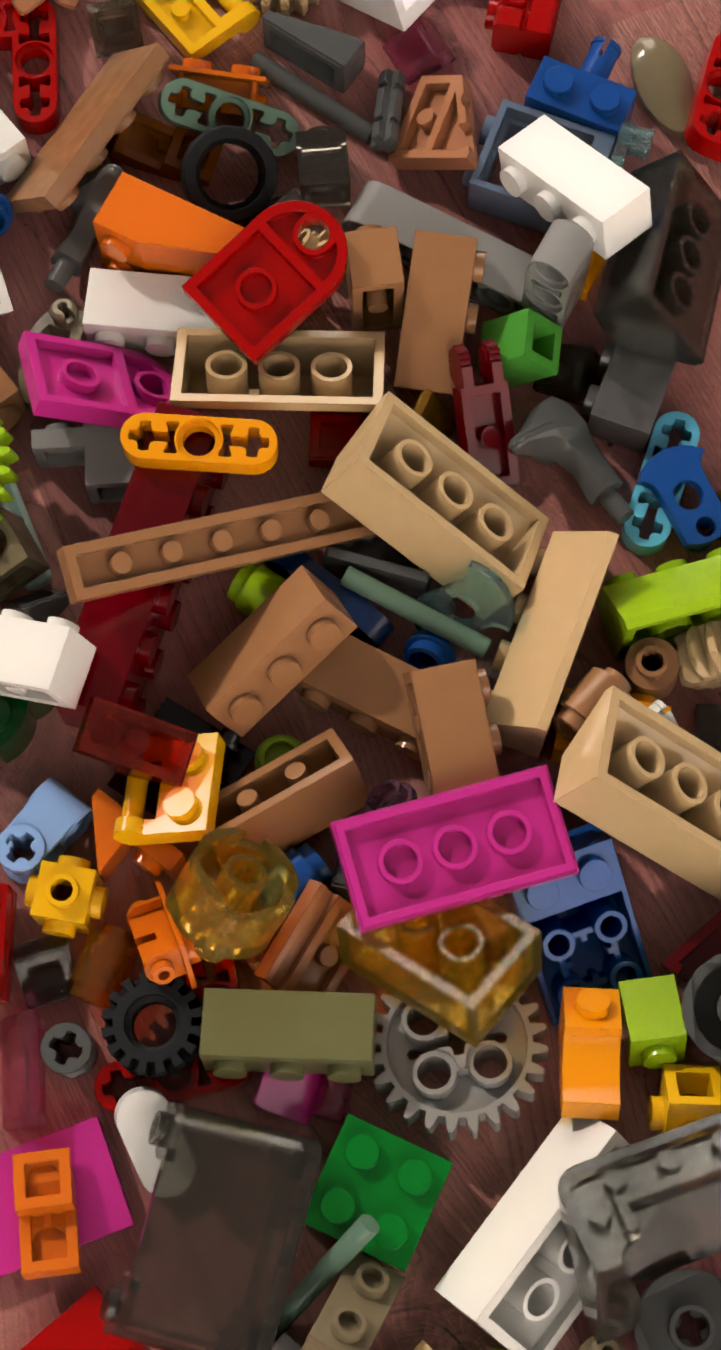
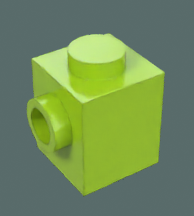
(652, 1021)

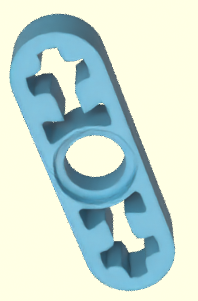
(658, 442)

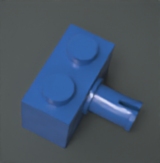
(584, 93)

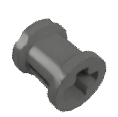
(64, 1034)

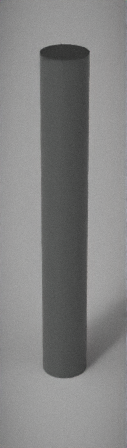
(313, 97)

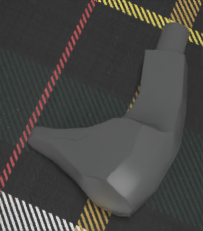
(81, 237)
(559, 435)

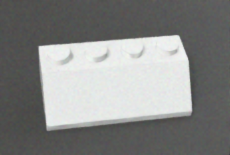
(518, 1265)

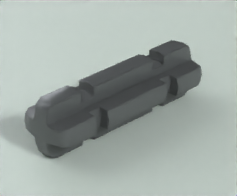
(388, 111)

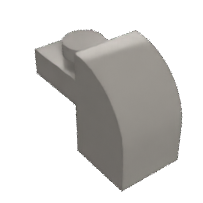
(88, 446)

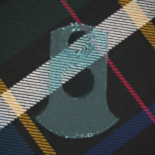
(632, 142)
(483, 590)

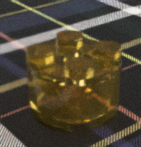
(232, 895)

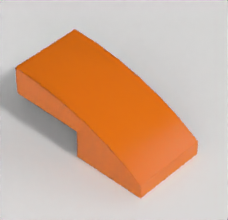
(47, 1213)

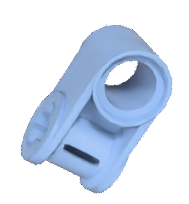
(47, 825)

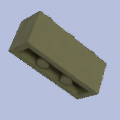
(288, 1033)

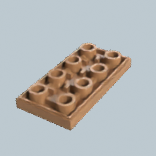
(82, 135)

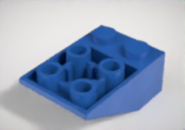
(584, 923)

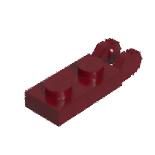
(484, 410)

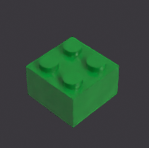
(382, 1178)

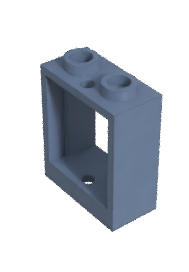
(495, 131)

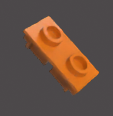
(241, 81)
(159, 941)

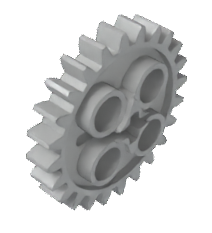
(467, 1095)

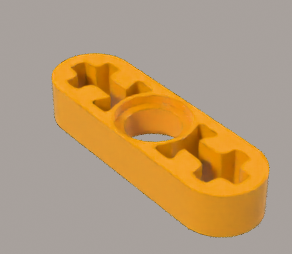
(158, 452)

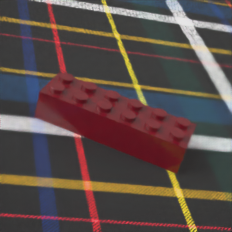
(132, 624)

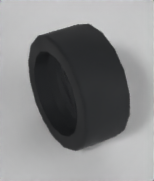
(256, 147)

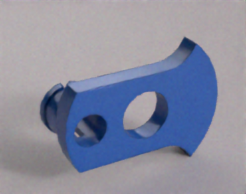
(683, 466)

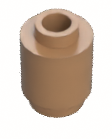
(656, 652)
(583, 697)

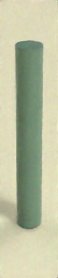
(415, 611)
(327, 1270)

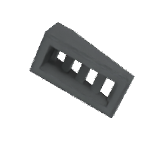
(320, 51)

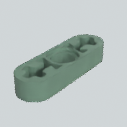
(197, 94)

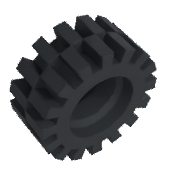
(120, 1027)

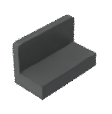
(379, 561)

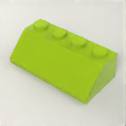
(660, 602)

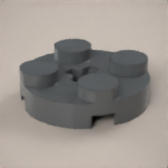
(669, 1298)

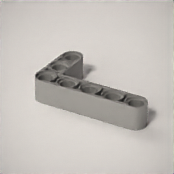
(512, 278)

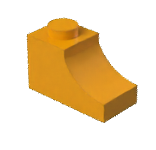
(589, 1053)

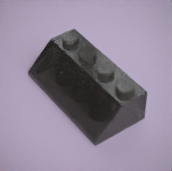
(667, 281)

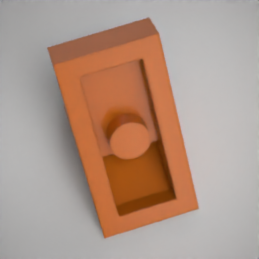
(110, 853)

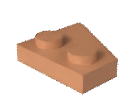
(438, 127)

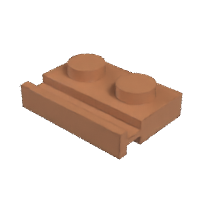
(307, 945)

